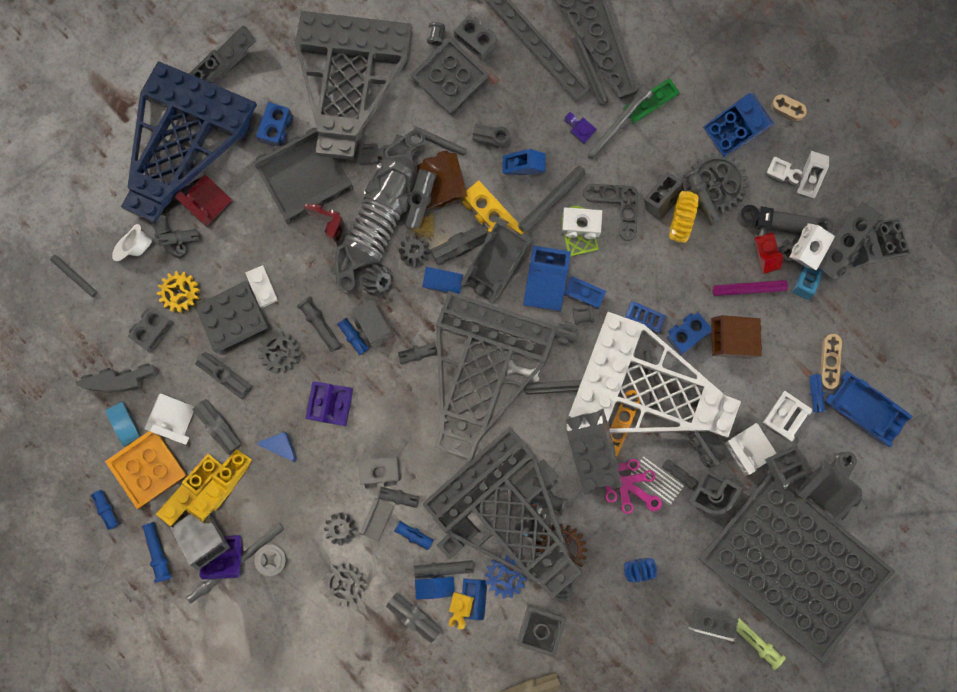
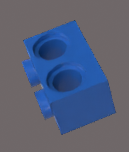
(269, 124)
(690, 335)

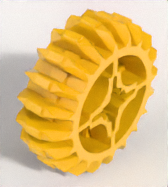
(683, 216)

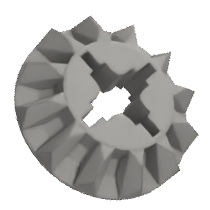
(260, 560)

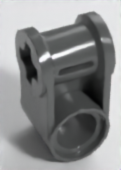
(845, 469)

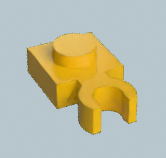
(461, 607)

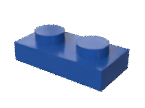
(585, 292)

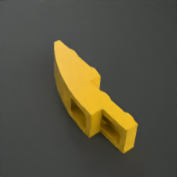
(220, 486)
(188, 491)

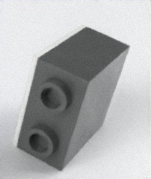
(713, 624)

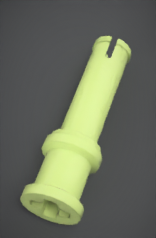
(766, 652)

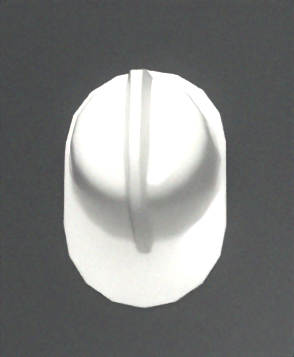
(133, 244)

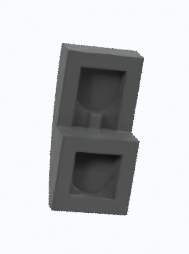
(451, 545)

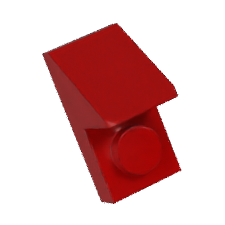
(768, 253)

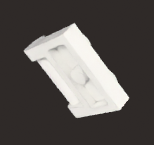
(782, 413)

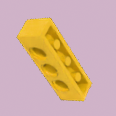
(479, 192)

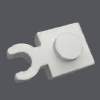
(781, 169)

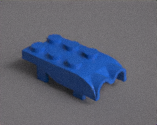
(868, 409)

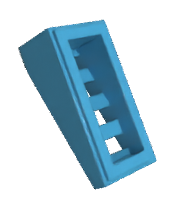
(805, 289)

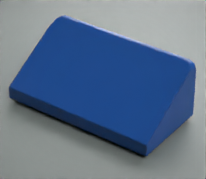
(442, 280)
(476, 589)

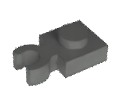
(370, 153)

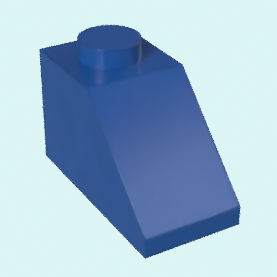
(524, 162)

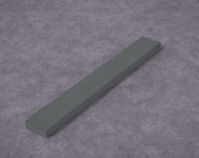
(540, 48)

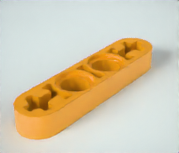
(617, 423)

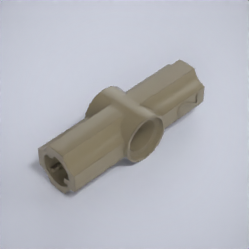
(547, 683)

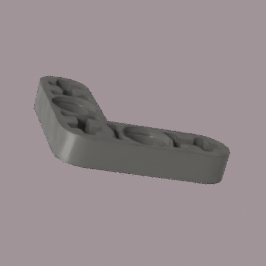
(620, 198)

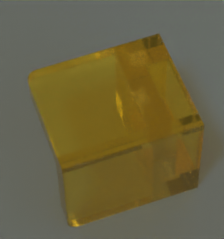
(426, 228)

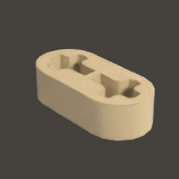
(789, 107)

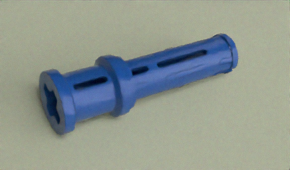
(158, 561)

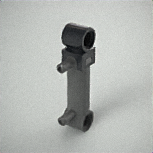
(766, 218)

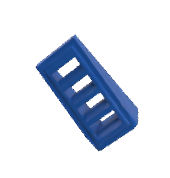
(641, 308)

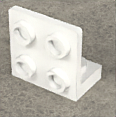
(170, 418)
(750, 449)

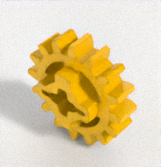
(179, 285)

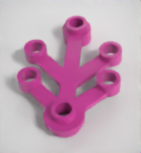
(627, 482)

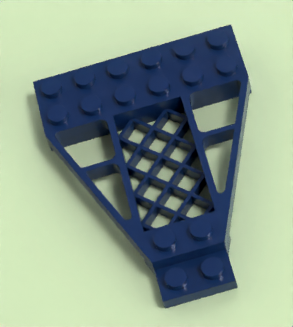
(192, 99)

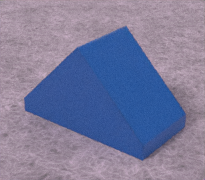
(280, 445)
(434, 588)

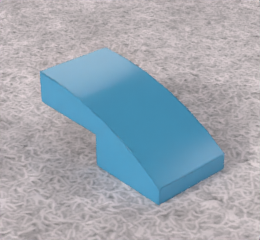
(122, 423)

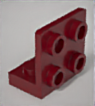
(204, 200)
(335, 223)

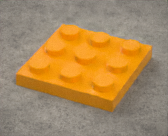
(146, 469)

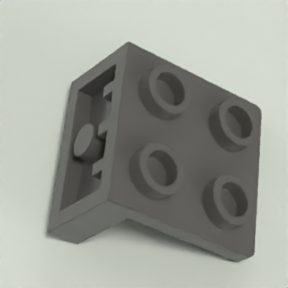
(709, 447)

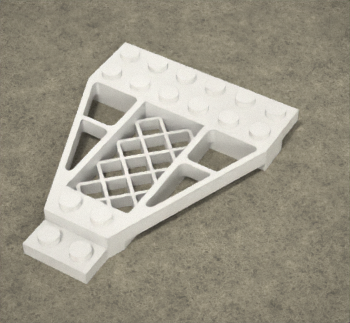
(608, 370)

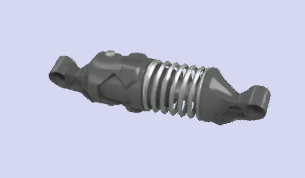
(383, 205)

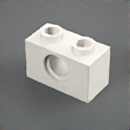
(591, 217)
(820, 242)

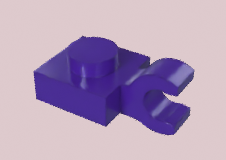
(581, 129)

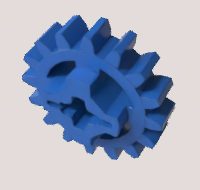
(508, 586)

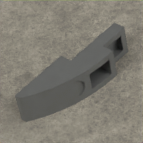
(226, 57)
(110, 381)

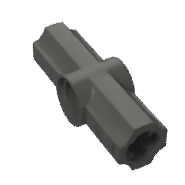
(415, 209)
(459, 244)
(231, 382)
(216, 426)
(413, 618)

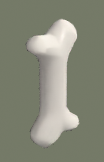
(512, 368)

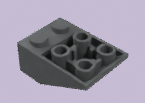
(885, 243)

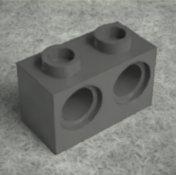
(471, 40)
(154, 332)

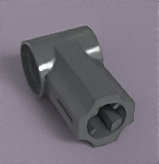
(489, 135)

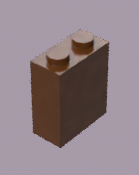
(448, 182)
(736, 337)

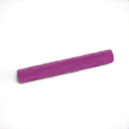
(748, 288)

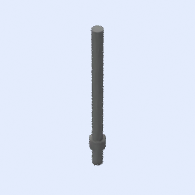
(204, 587)

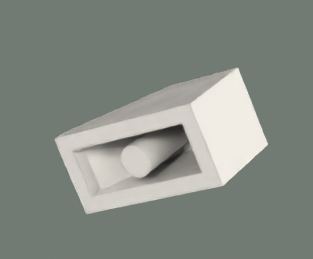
(813, 174)

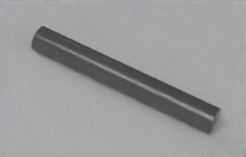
(443, 142)
(74, 276)
(648, 358)

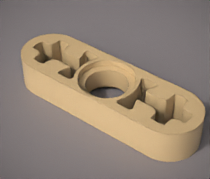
(837, 356)

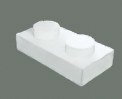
(261, 286)

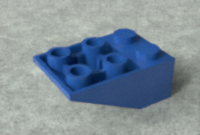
(739, 124)
(546, 278)

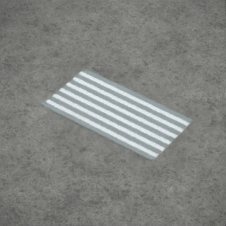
(664, 484)

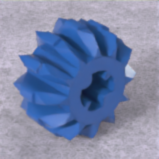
(640, 570)

